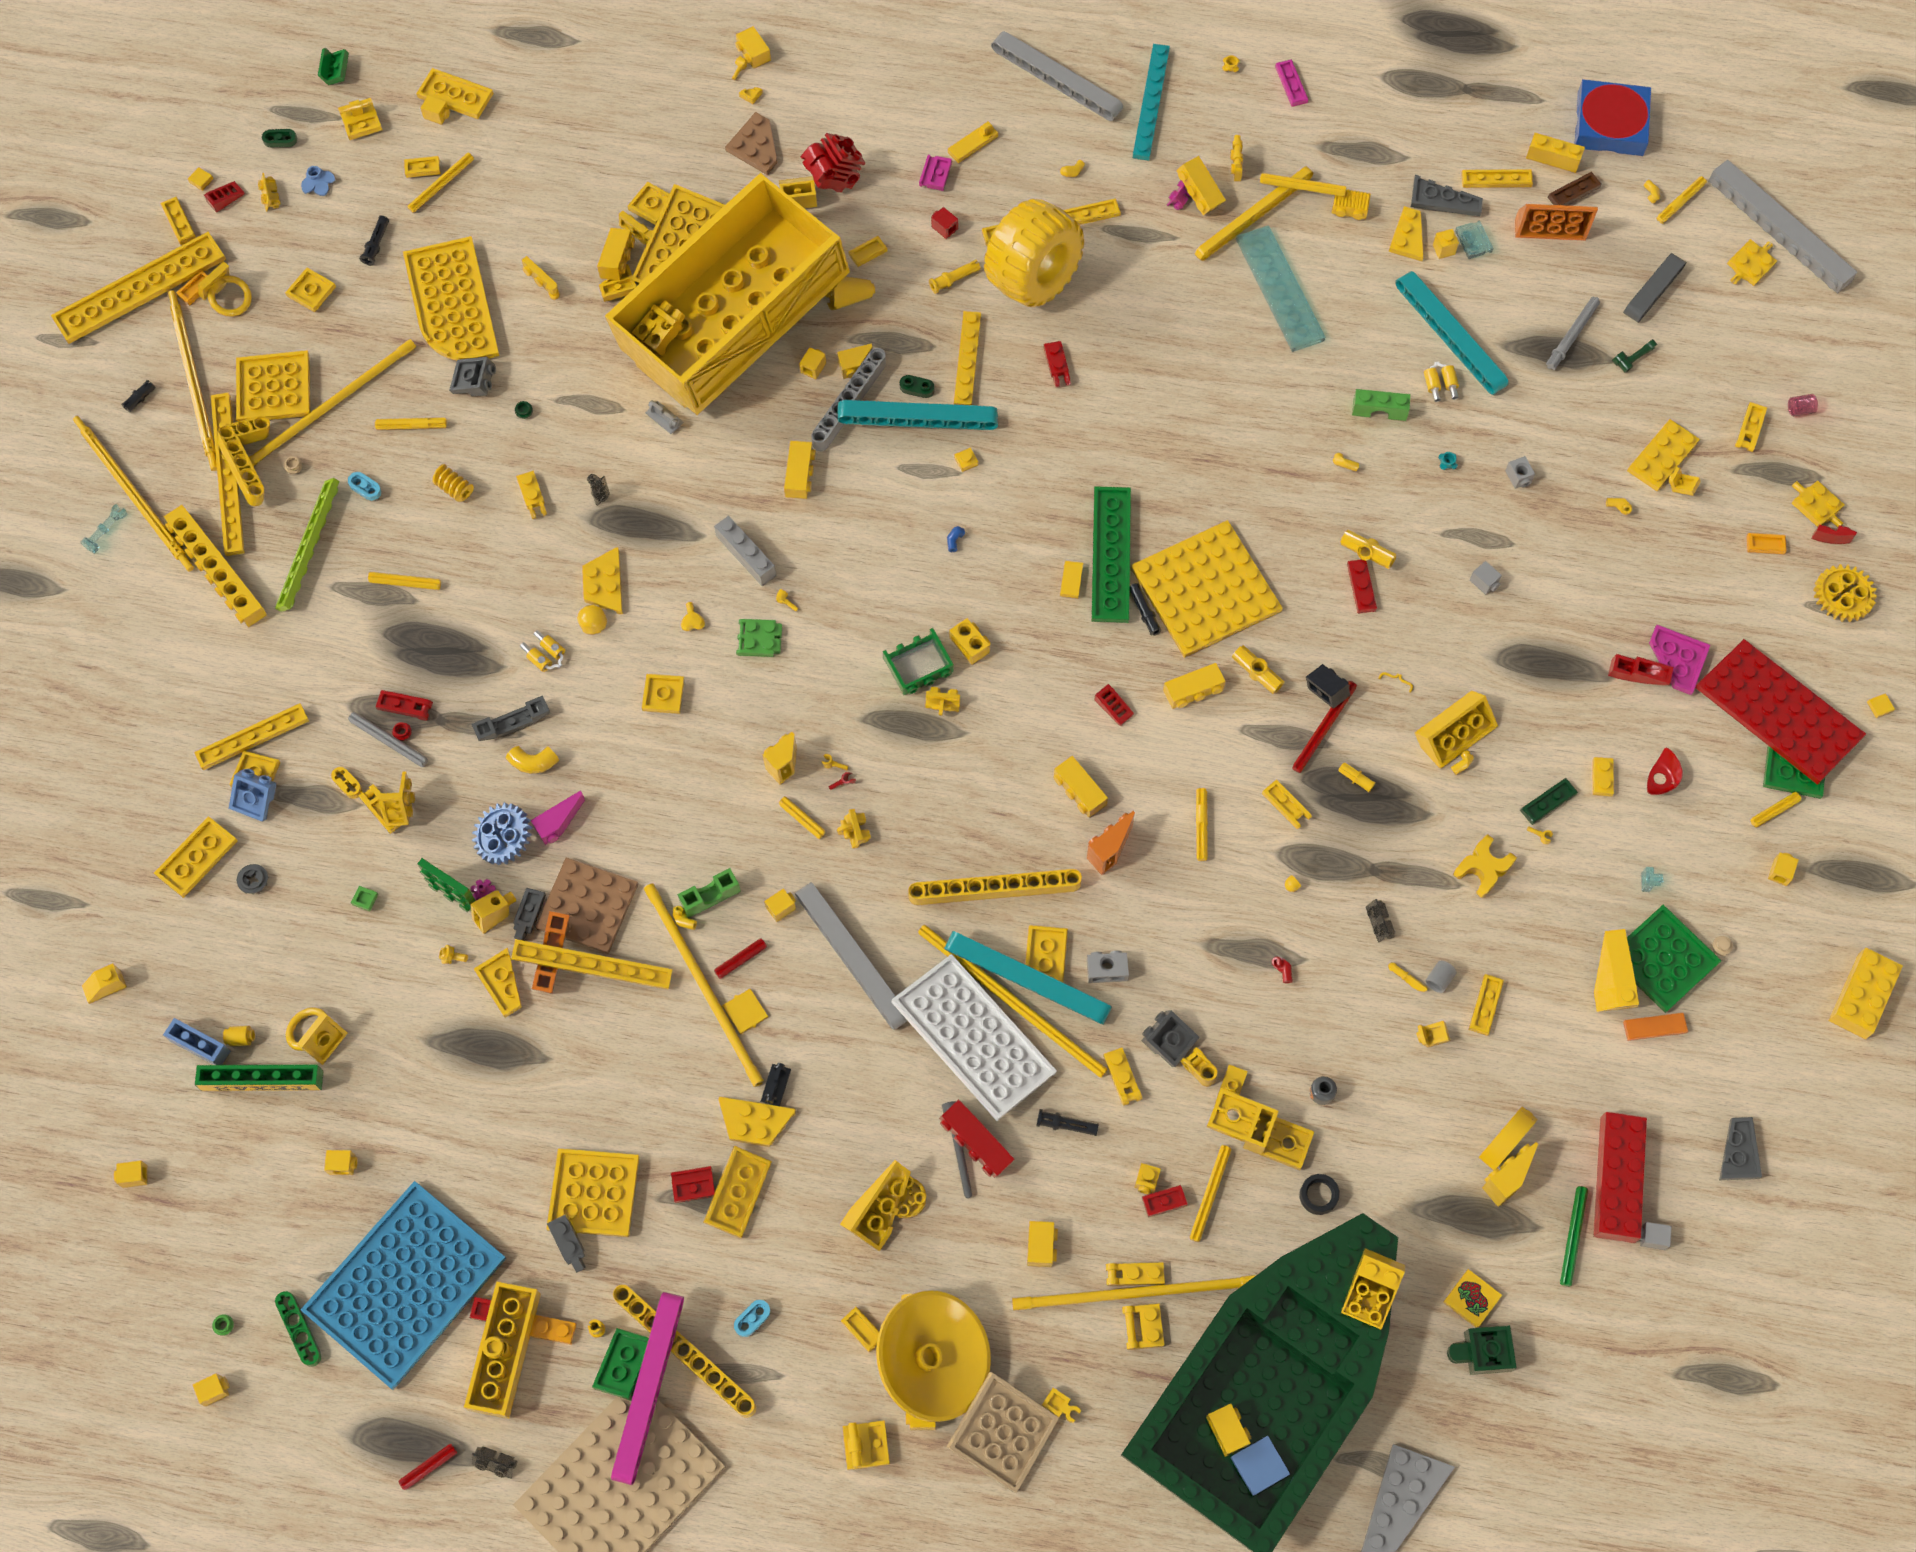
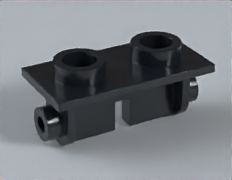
(776, 1084)

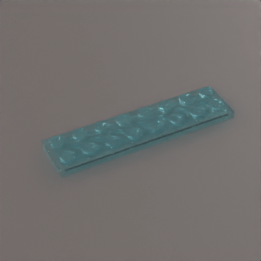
(1280, 288)

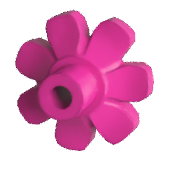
(482, 889)

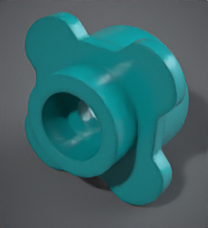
(1443, 457)

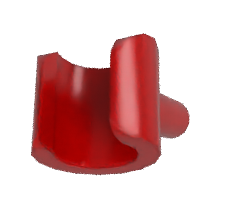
(844, 779)

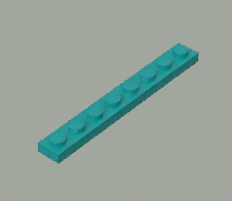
(1151, 102)

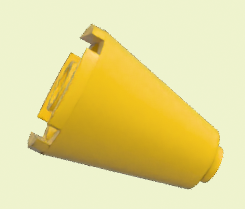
(850, 291)

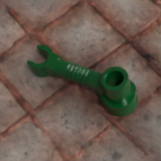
(1625, 362)

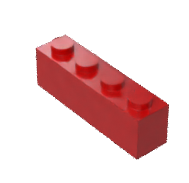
(976, 1138)

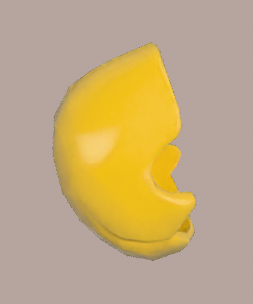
(592, 619)

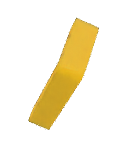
(232, 439)

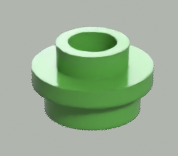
(216, 1325)

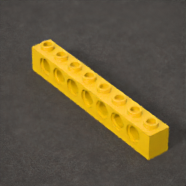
(180, 518)

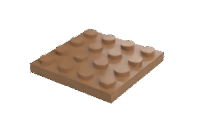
(592, 900)

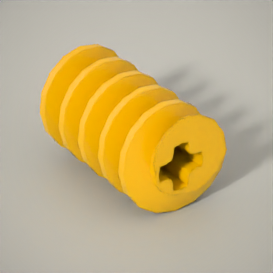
(452, 483)

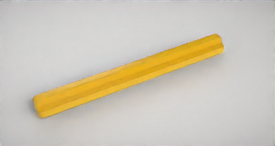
(440, 182)
(1303, 184)
(1210, 1193)

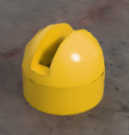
(1292, 884)

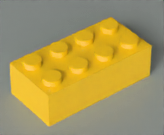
(1865, 993)

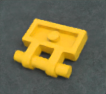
(1237, 157)

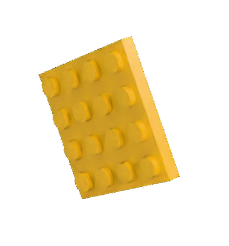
(273, 385)
(594, 1191)

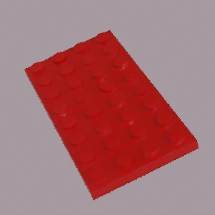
(1780, 711)

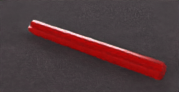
(1320, 732)

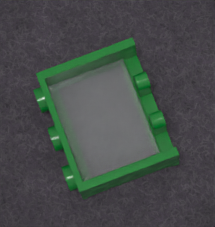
(919, 663)

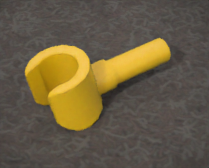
(741, 63)
(781, 598)
(831, 763)
(1544, 840)

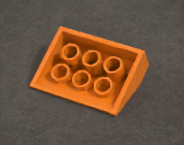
(1554, 221)

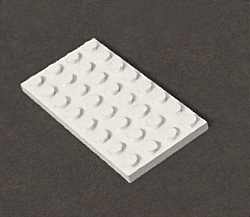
(974, 1037)

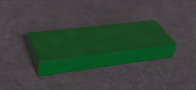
(1548, 801)

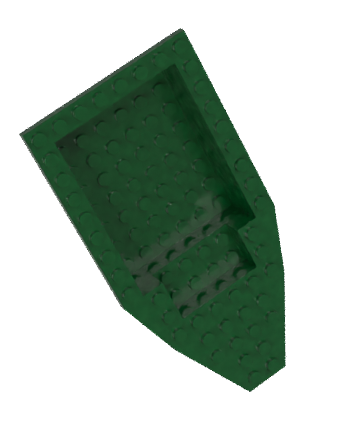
(1289, 1370)

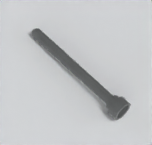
(960, 1159)

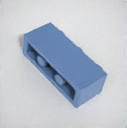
(196, 1042)

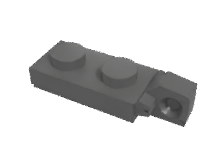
(528, 912)
(568, 1242)

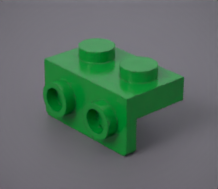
(333, 66)

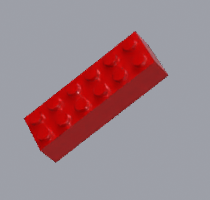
(1620, 1177)

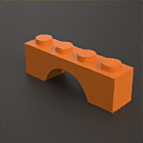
(554, 936)

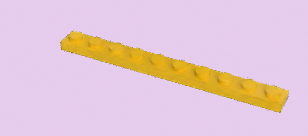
(227, 484)

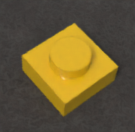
(966, 459)

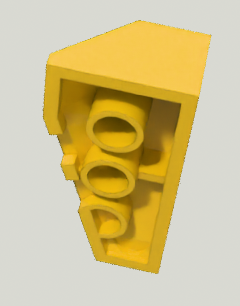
(1615, 978)
(875, 1210)

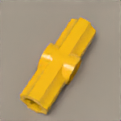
(1360, 544)
(1266, 677)

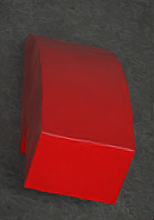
(1640, 670)

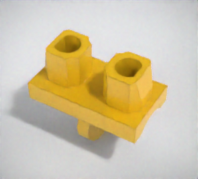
(942, 701)
(851, 829)

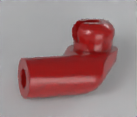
(1284, 967)

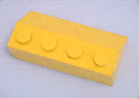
(1456, 728)

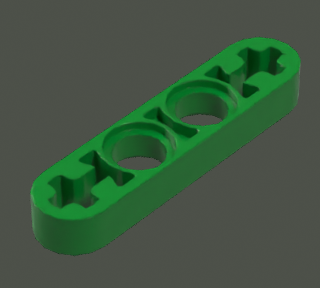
(295, 1330)

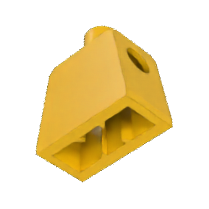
(491, 910)

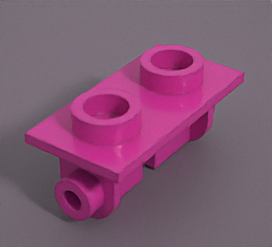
(1177, 197)

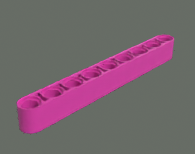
(647, 1388)

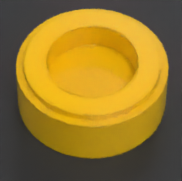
(493, 1347)

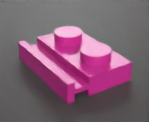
(935, 172)

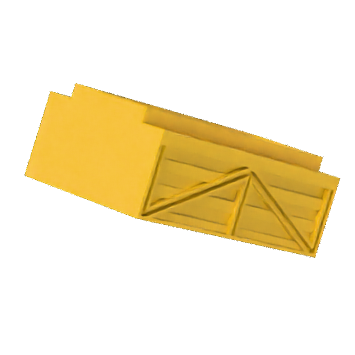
(740, 291)

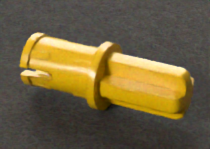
(1356, 777)

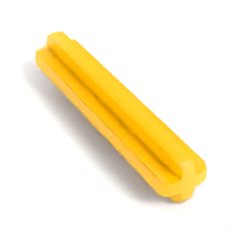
(1775, 809)
(802, 817)

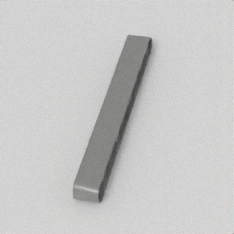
(1057, 76)
(850, 954)

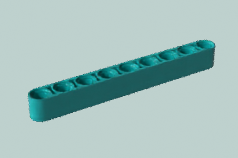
(1452, 332)
(917, 415)
(1028, 977)

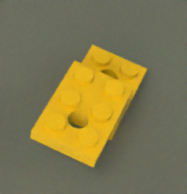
(1260, 1129)

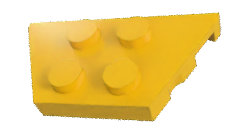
(603, 581)
(754, 1121)

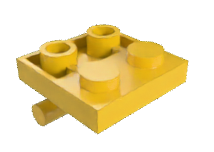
(360, 118)
(865, 1445)

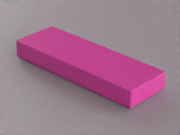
(1291, 83)

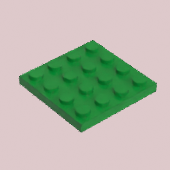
(1668, 958)

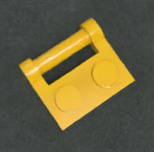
(1150, 1326)

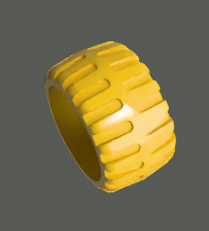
(1034, 252)

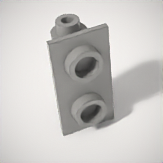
(663, 416)

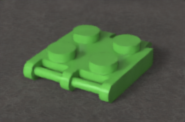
(759, 638)

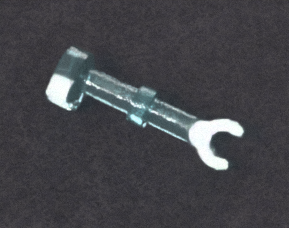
(90, 543)

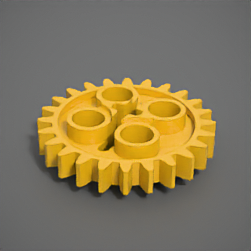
(1855, 605)

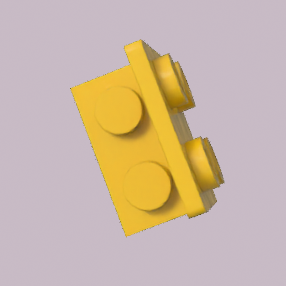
(398, 806)

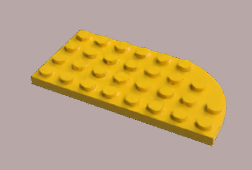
(451, 299)

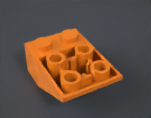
(1106, 849)

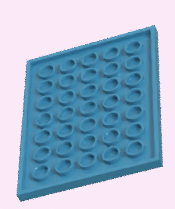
(403, 1285)

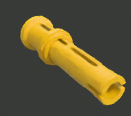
(947, 279)

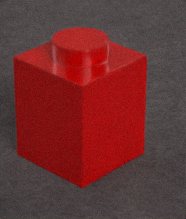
(944, 222)

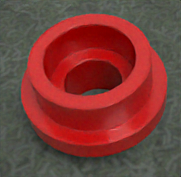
(399, 727)

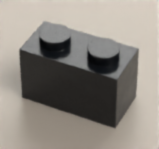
(1328, 685)

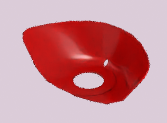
(1668, 766)

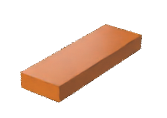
(1655, 1026)

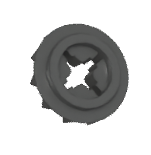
(250, 871)

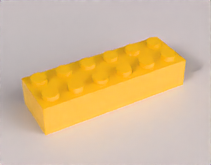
(496, 1380)

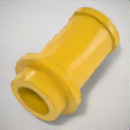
(598, 1332)

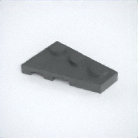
(1741, 1151)

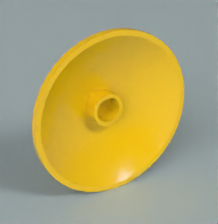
(932, 1355)

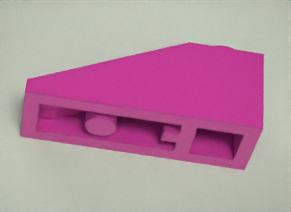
(554, 821)

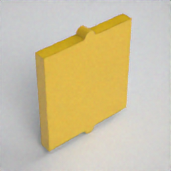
(745, 1011)

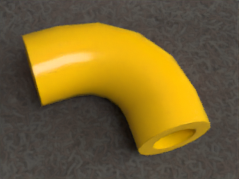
(532, 763)

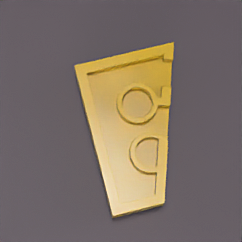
(1408, 235)
(500, 982)

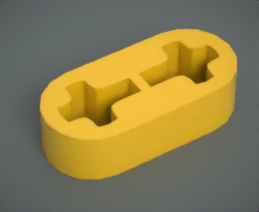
(344, 785)

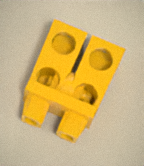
(658, 327)

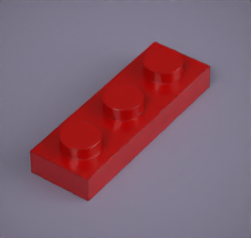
(1361, 586)

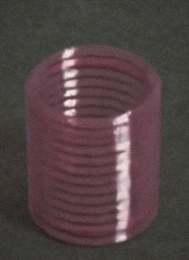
(1802, 405)

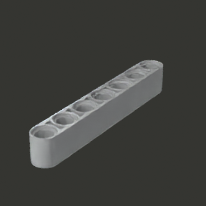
(850, 391)

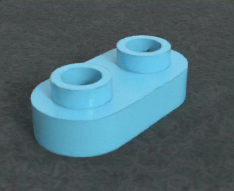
(365, 487)
(750, 1317)

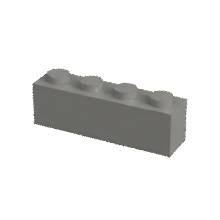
(745, 550)

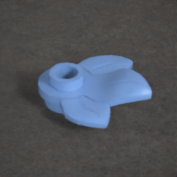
(317, 183)

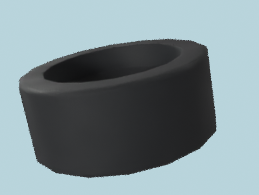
(1319, 1178)

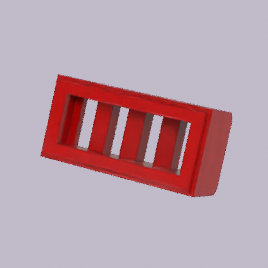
(212, 196)
(1113, 695)

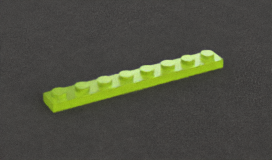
(305, 550)

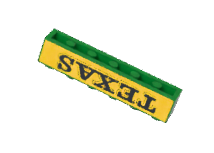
(258, 1077)

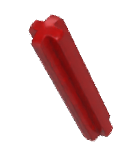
(740, 958)
(427, 1467)

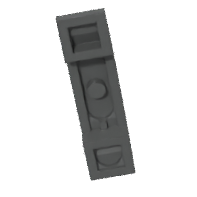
(512, 721)

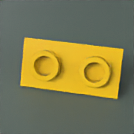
(267, 186)

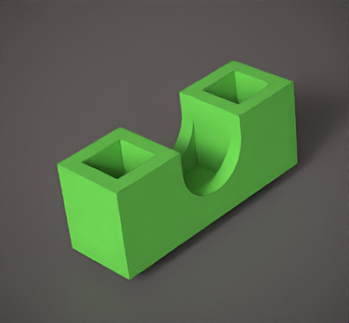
(1369, 401)
(699, 899)

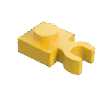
(1058, 1403)

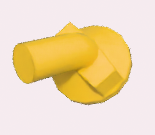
(447, 955)

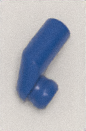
(953, 536)

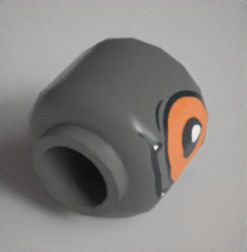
(1323, 1090)

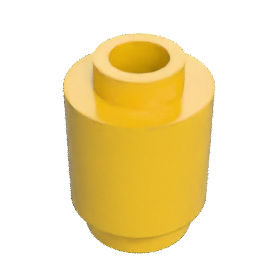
(238, 1036)

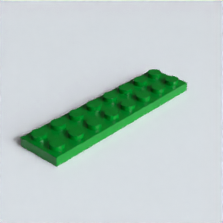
(1111, 554)

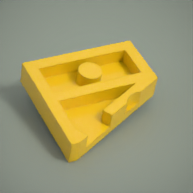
(617, 288)

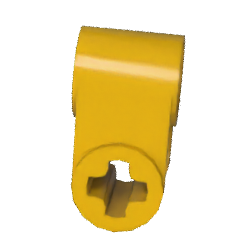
(1198, 1064)

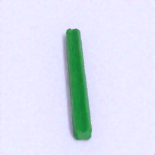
(1574, 1236)

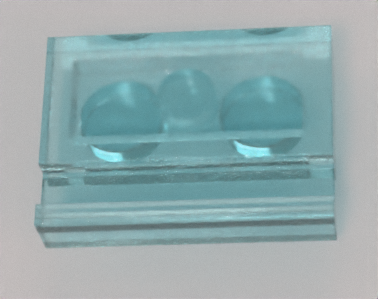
(1474, 239)

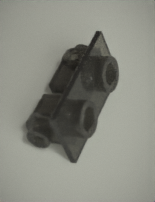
(599, 488)
(1377, 913)
(485, 1459)

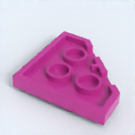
(1682, 653)

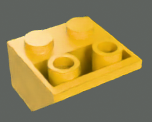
(800, 190)
(781, 758)

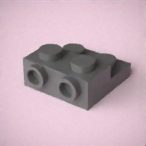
(473, 376)
(1169, 1037)

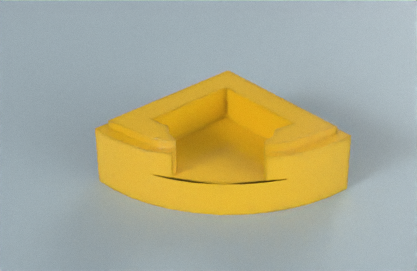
(751, 95)

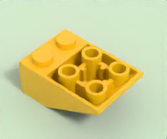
(1506, 1182)
(1373, 1288)

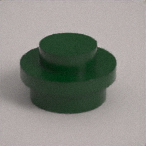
(523, 409)

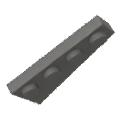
(1445, 199)

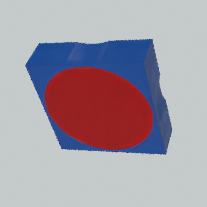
(1613, 117)

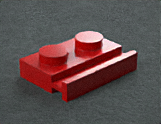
(693, 1184)

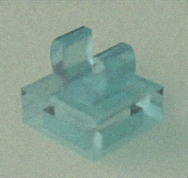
(1649, 879)

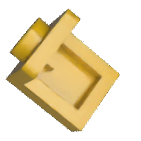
(1683, 483)
(1433, 1034)

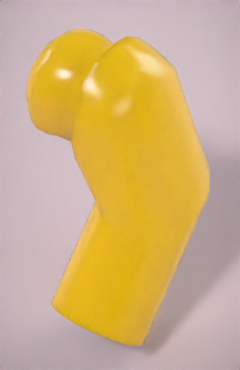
(1339, 460)
(1621, 504)
(681, 918)

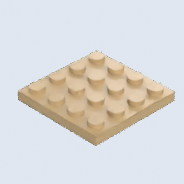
(1002, 1432)

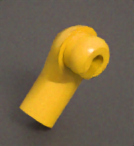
(1072, 171)
(1654, 190)
(1463, 764)

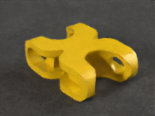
(1484, 866)

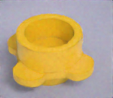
(1230, 63)

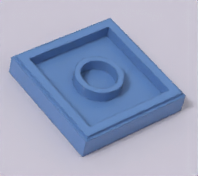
(1260, 1465)

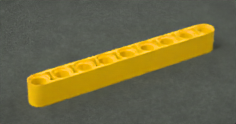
(986, 892)
(689, 1359)

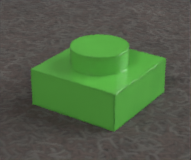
(364, 898)

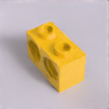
(966, 643)

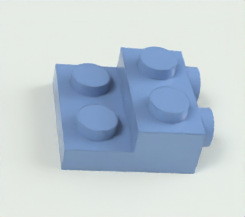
(252, 794)

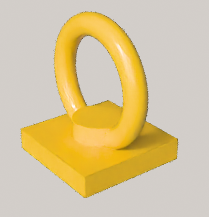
(216, 282)
(320, 1038)

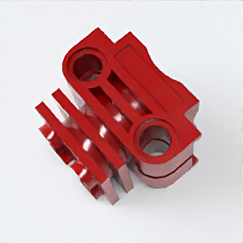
(833, 162)

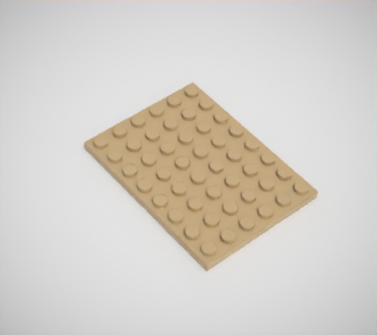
(588, 1512)

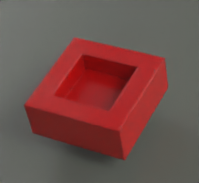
(480, 1309)

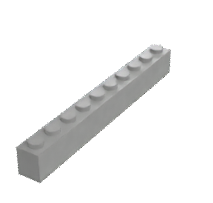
(1782, 226)

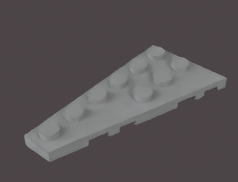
(1403, 1496)

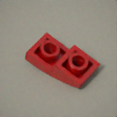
(1841, 535)

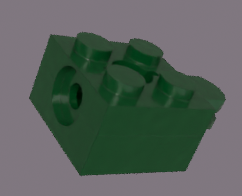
(1485, 1350)

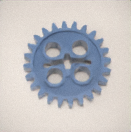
(502, 833)

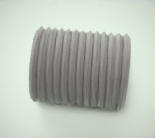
(1441, 976)

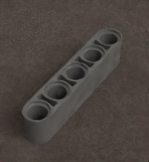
(1654, 287)

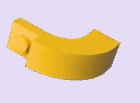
(1508, 1138)

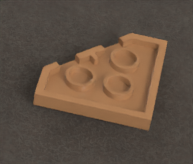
(755, 144)

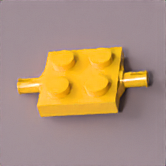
(1751, 262)
(1818, 504)

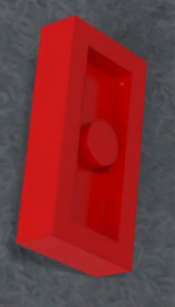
(1164, 1201)

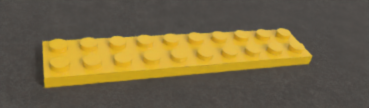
(138, 287)

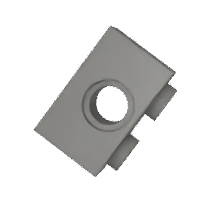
(1098, 974)

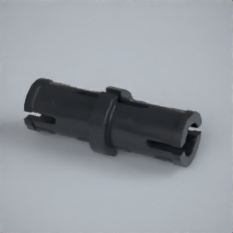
(138, 396)

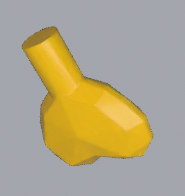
(692, 619)

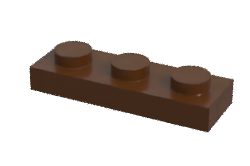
(1575, 190)

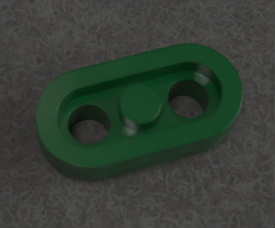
(279, 138)
(916, 386)

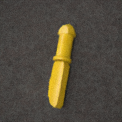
(1408, 978)

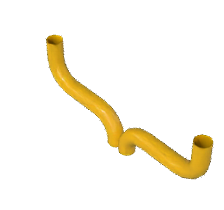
(1400, 678)

